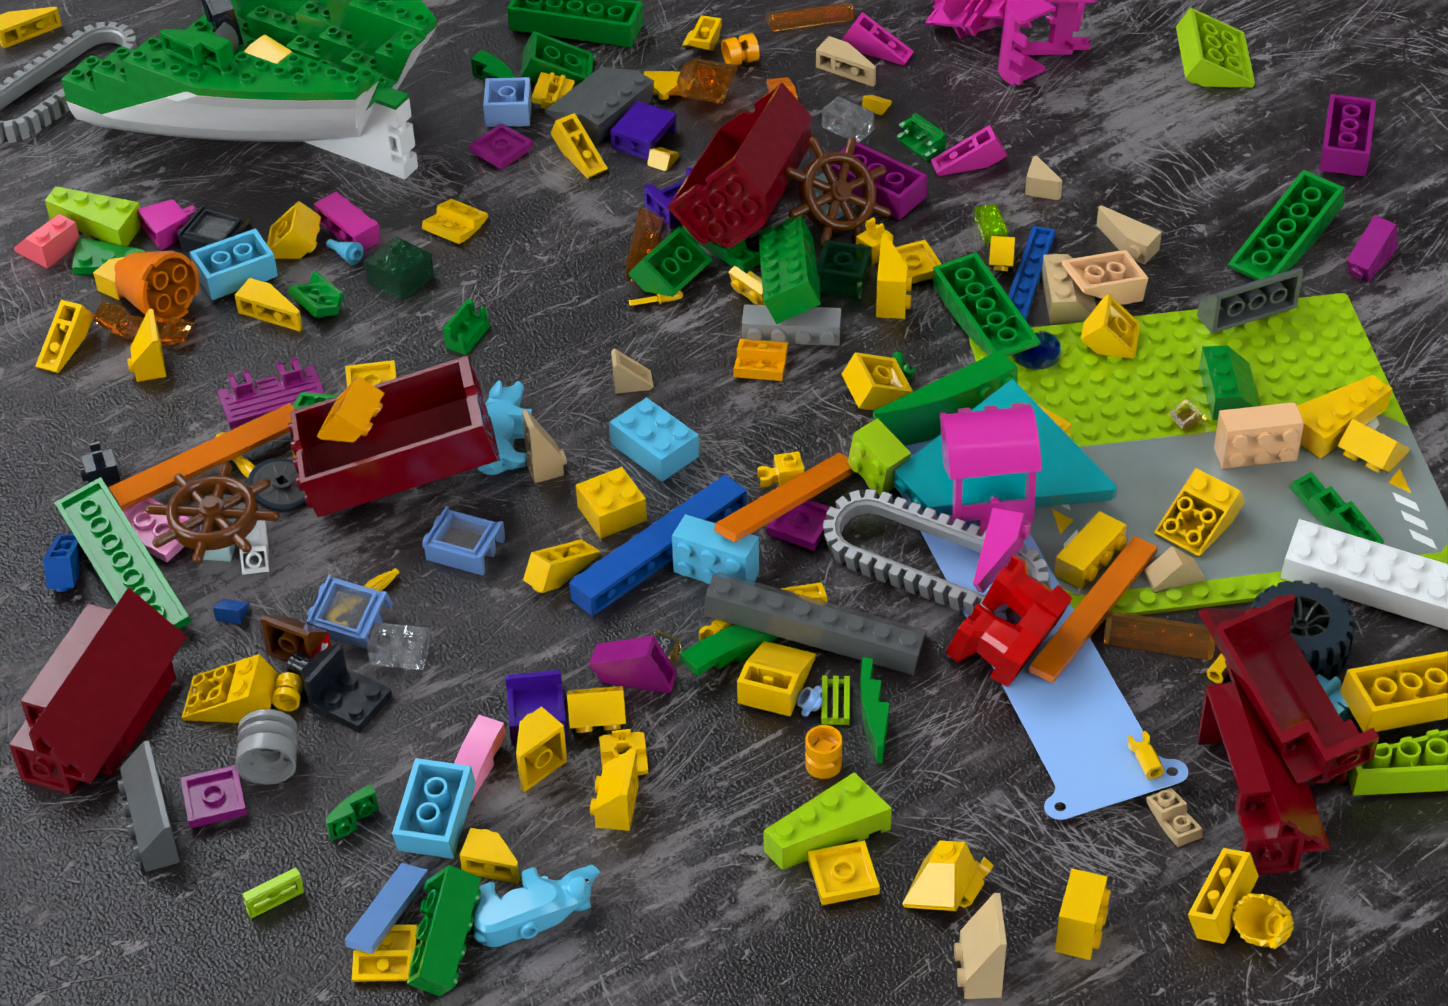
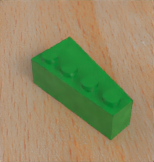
(443, 930)

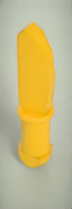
(660, 298)

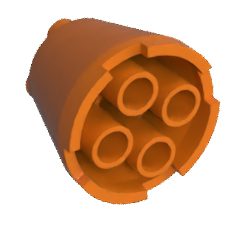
(158, 282)

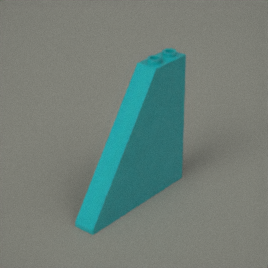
(1065, 477)

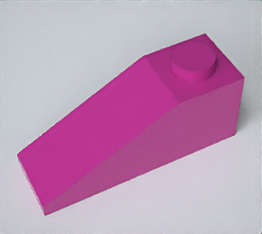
(875, 41)
(971, 154)
(1002, 540)

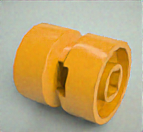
(740, 49)
(823, 751)

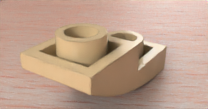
(1172, 816)

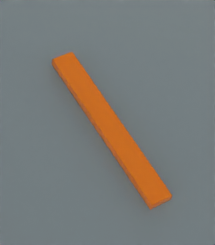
(202, 457)
(784, 498)
(1093, 610)

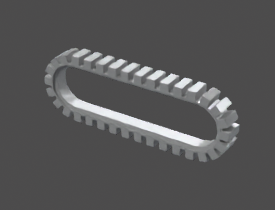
(46, 67)
(901, 573)

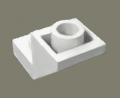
(258, 558)

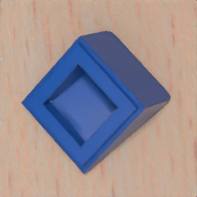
(231, 611)

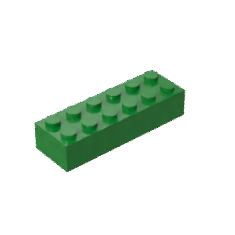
(585, 20)
(788, 269)

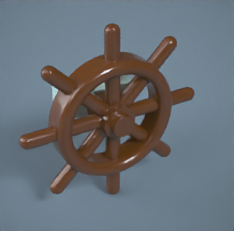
(828, 196)
(219, 521)

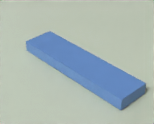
(386, 908)

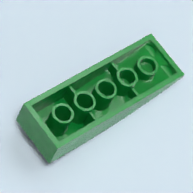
(1290, 227)
(982, 306)
(917, 414)

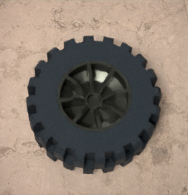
(1318, 624)

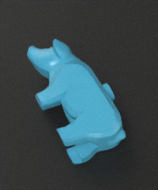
(507, 424)
(532, 907)

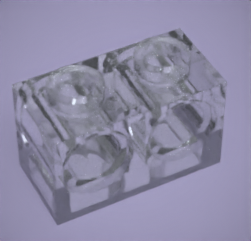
(847, 119)
(398, 646)

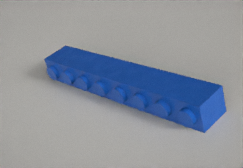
(651, 548)

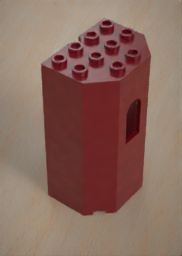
(743, 170)
(425, 432)

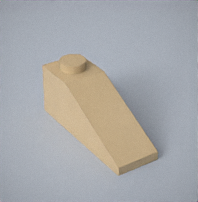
(844, 60)
(1128, 234)
(542, 453)

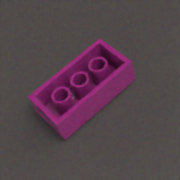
(1347, 135)
(898, 189)

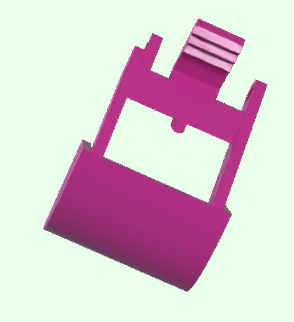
(1066, 18)
(991, 445)

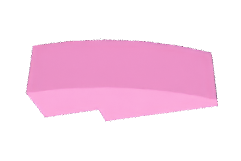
(480, 748)

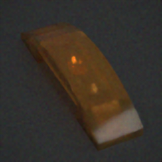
(117, 321)

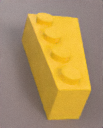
(1331, 413)

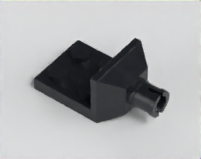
(338, 690)

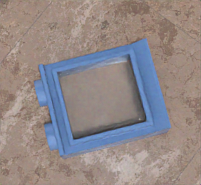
(462, 541)
(347, 610)

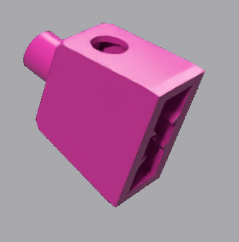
(164, 221)

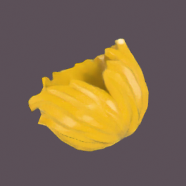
(1262, 920)

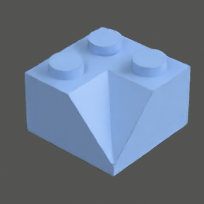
(507, 102)

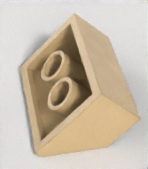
(1063, 296)

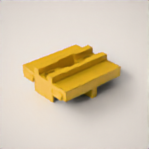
(550, 83)
(621, 742)

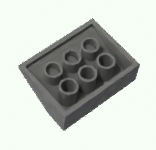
(603, 99)

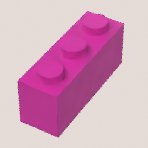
(347, 221)

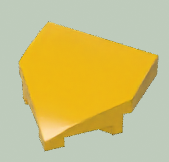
(664, 83)

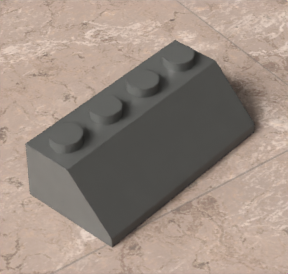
(1250, 301)
(148, 810)

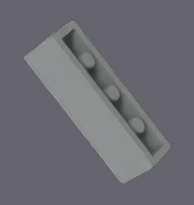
(811, 327)

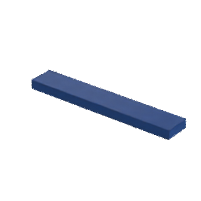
(1030, 269)

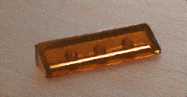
(810, 16)
(644, 238)
(1158, 635)

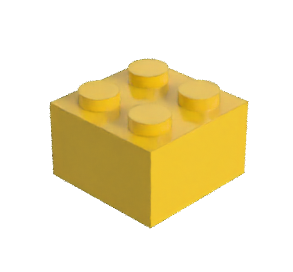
(611, 502)
(1082, 914)

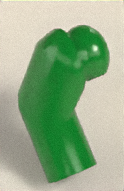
(905, 368)

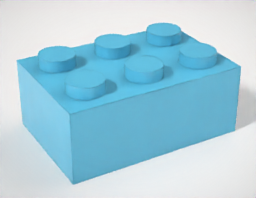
(231, 262)
(654, 439)
(703, 552)
(434, 808)

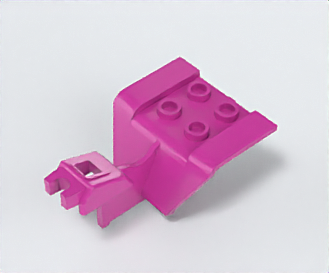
(969, 15)

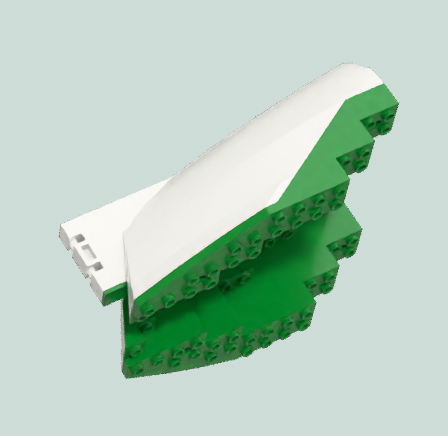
(327, 92)

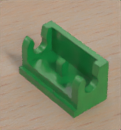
(922, 137)
(465, 328)

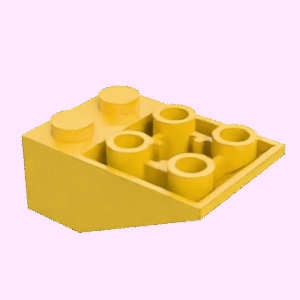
(1200, 513)
(774, 678)
(231, 691)

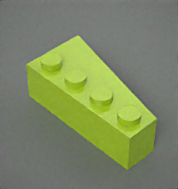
(96, 215)
(1404, 767)
(830, 819)

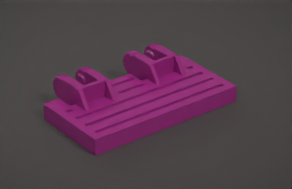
(251, 402)

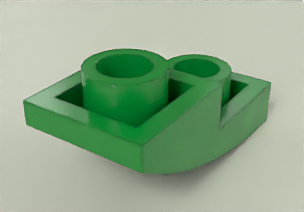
(343, 818)

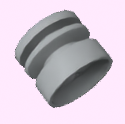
(266, 747)

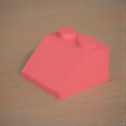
(50, 241)

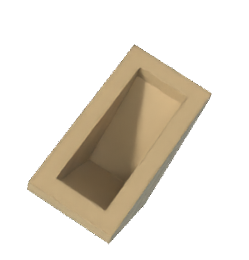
(1042, 181)
(629, 374)
(1173, 570)

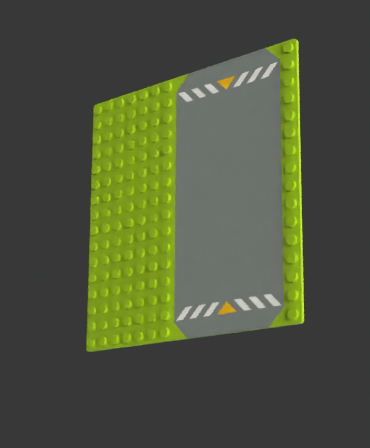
(1125, 429)

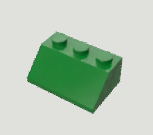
(670, 264)
(1226, 380)

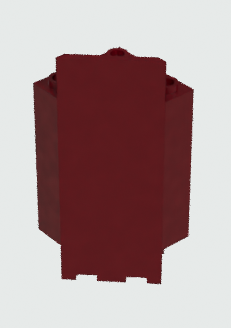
(1287, 692)
(95, 694)
(1271, 807)

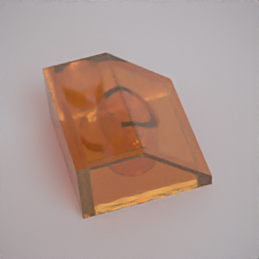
(706, 80)

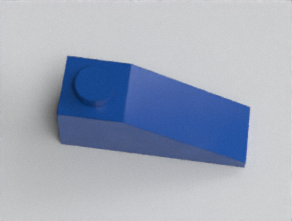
(62, 563)

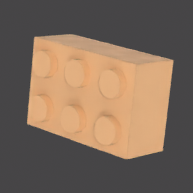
(1258, 435)

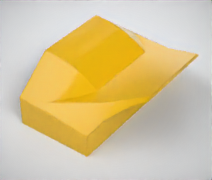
(705, 33)

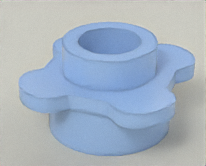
(809, 700)

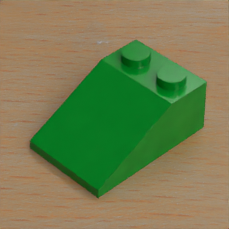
(551, 55)

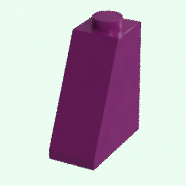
(1373, 249)
(634, 664)

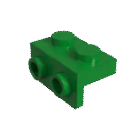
(318, 296)

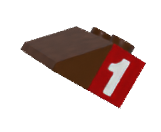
(287, 635)

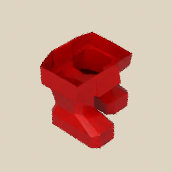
(999, 641)

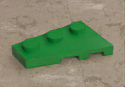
(93, 254)

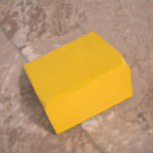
(876, 104)
(662, 158)

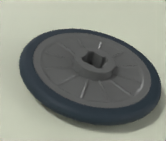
(277, 496)

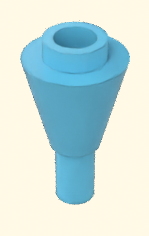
(350, 251)

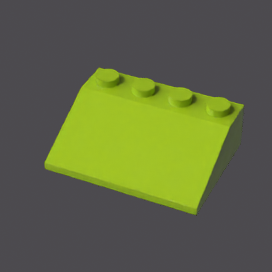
(1213, 52)

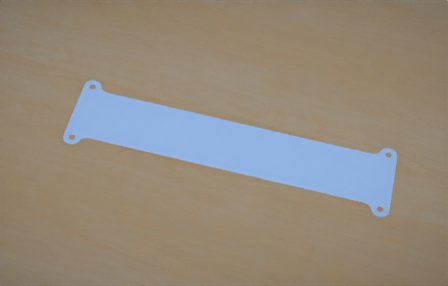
(1076, 721)

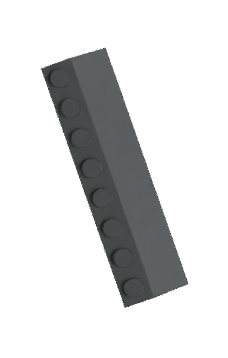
(814, 622)

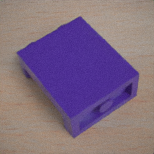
(641, 129)
(658, 201)
(529, 692)

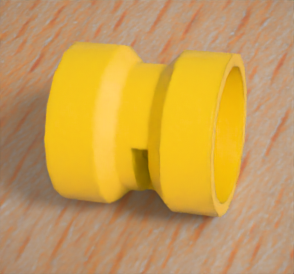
(287, 692)

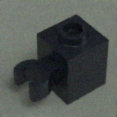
(99, 465)

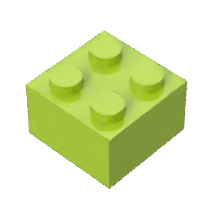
(876, 455)

